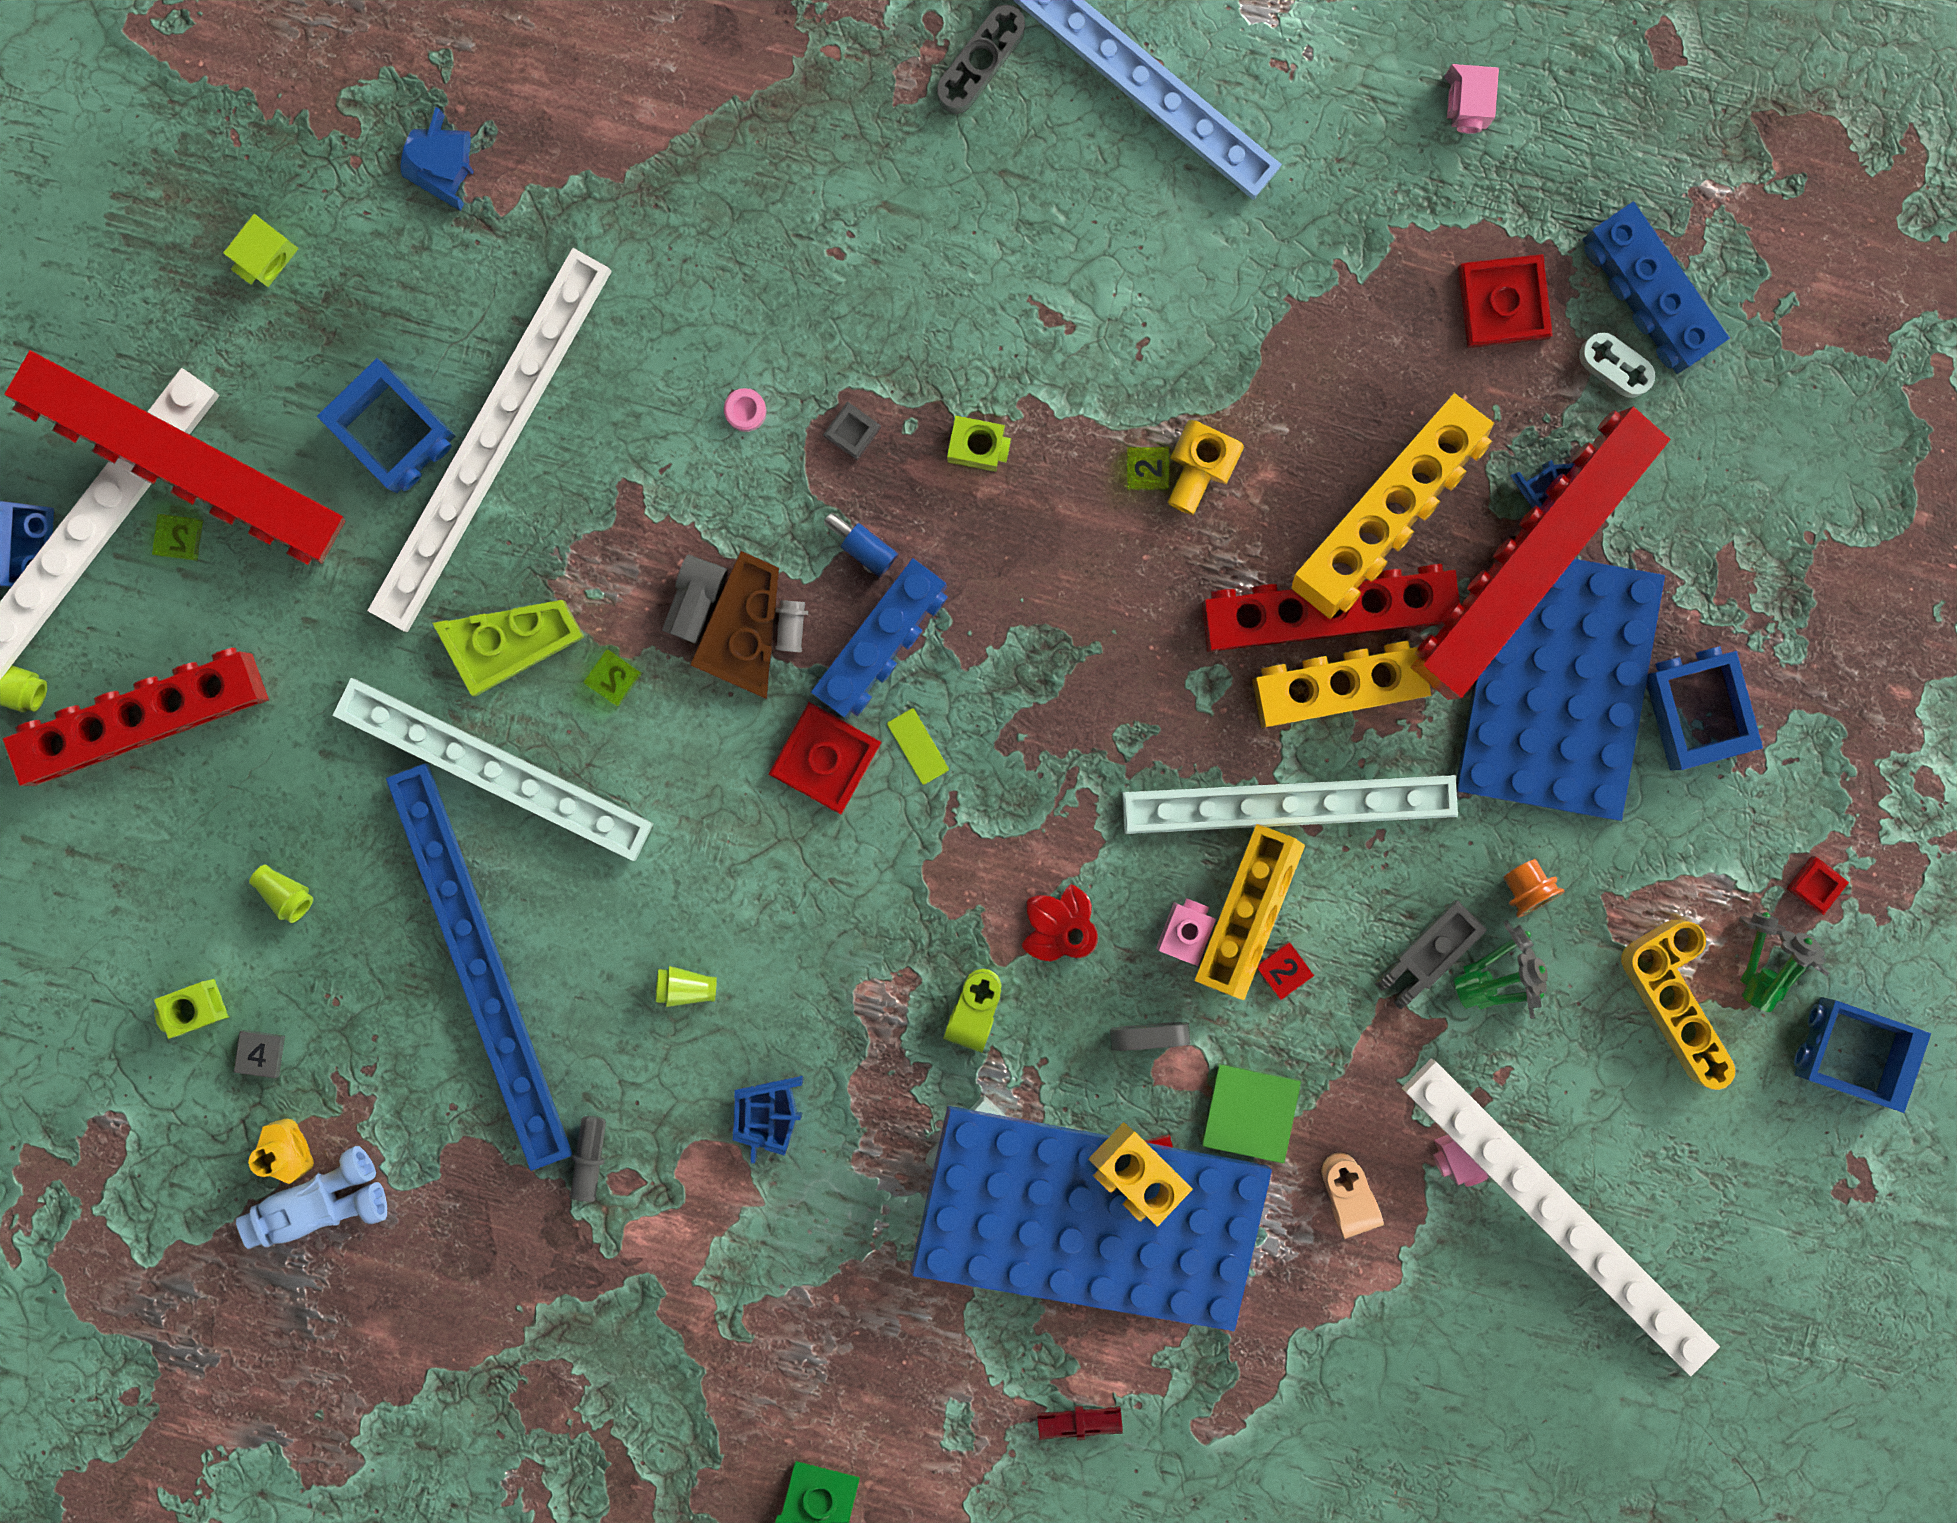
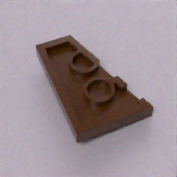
(741, 627)

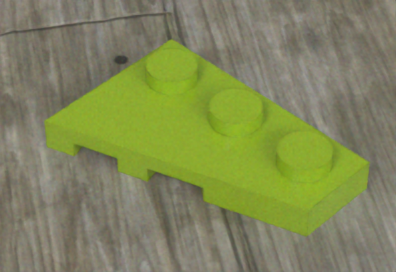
(507, 642)

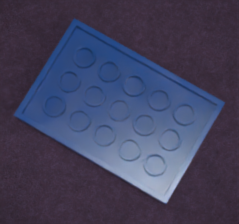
(1566, 696)

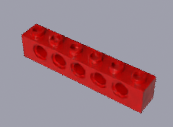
(1224, 632)
(31, 745)

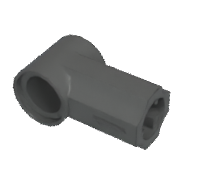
(697, 588)

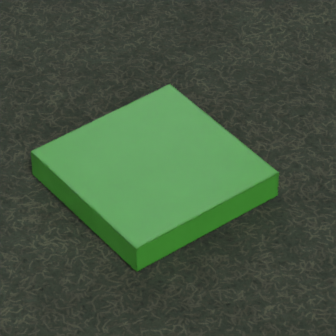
(1251, 1113)

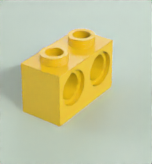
(1144, 1169)

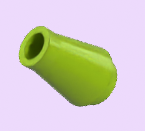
(283, 895)
(683, 987)

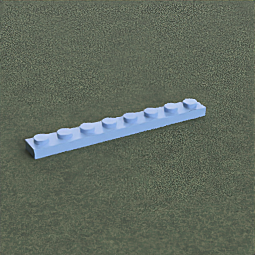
(1157, 91)

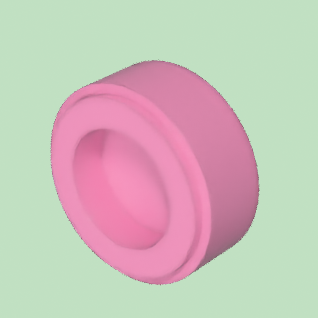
(745, 410)

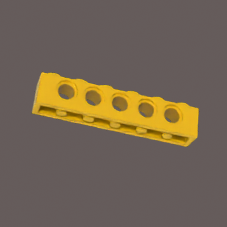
(1453, 424)

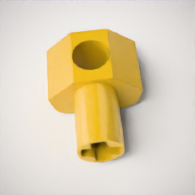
(1197, 473)
(281, 1152)

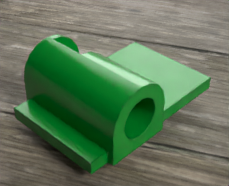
(818, 1496)

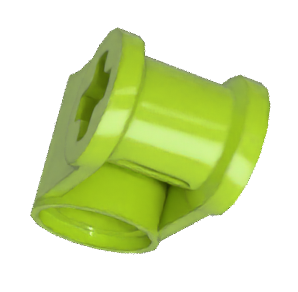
(973, 1016)

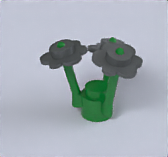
(1479, 987)
(1769, 987)

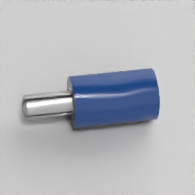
(863, 545)

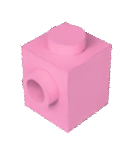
(1186, 931)
(1456, 1163)

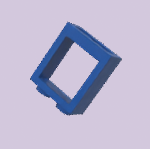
(358, 397)
(1667, 717)
(1900, 1067)

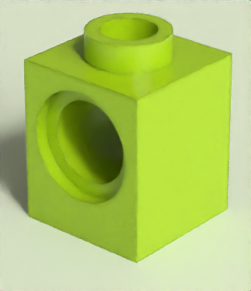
(259, 252)
(964, 430)
(206, 1002)

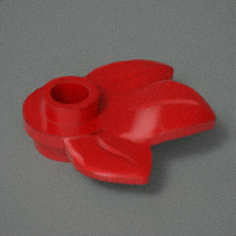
(1056, 921)

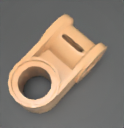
(1352, 1200)

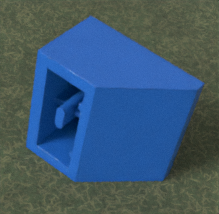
(22, 535)

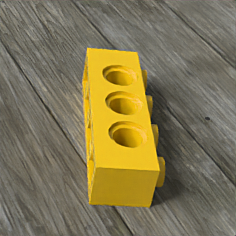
(1278, 708)
(1250, 912)

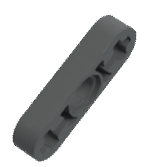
(1007, 41)

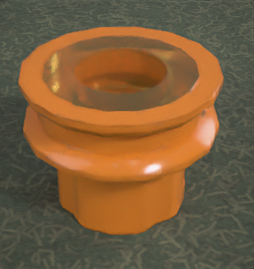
(1531, 888)

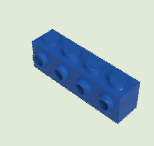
(1654, 288)
(880, 638)

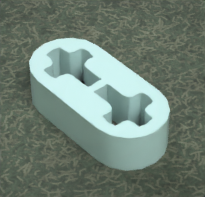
(1623, 357)

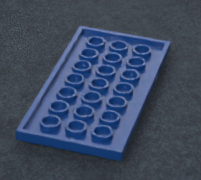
(1026, 1217)

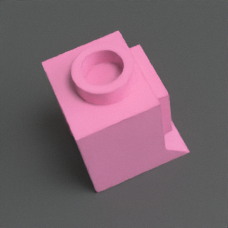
(1472, 97)

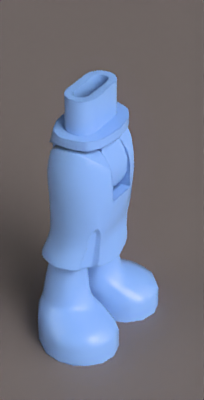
(314, 1204)

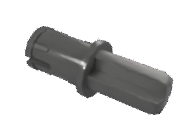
(588, 1159)

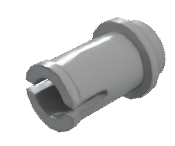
(790, 625)

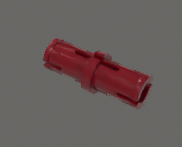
(1080, 1423)

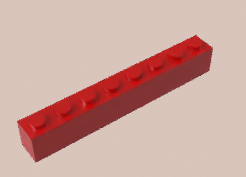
(174, 457)
(1539, 553)

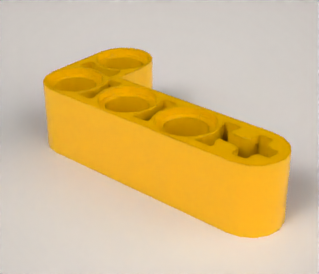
(1684, 1006)

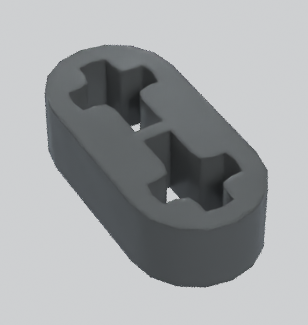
(1150, 1036)

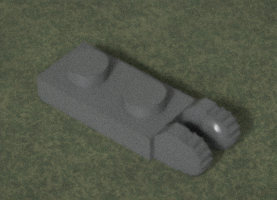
(1433, 952)

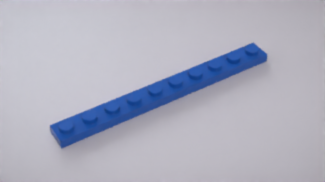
(479, 966)

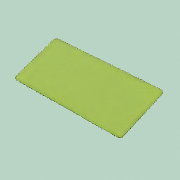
(918, 746)

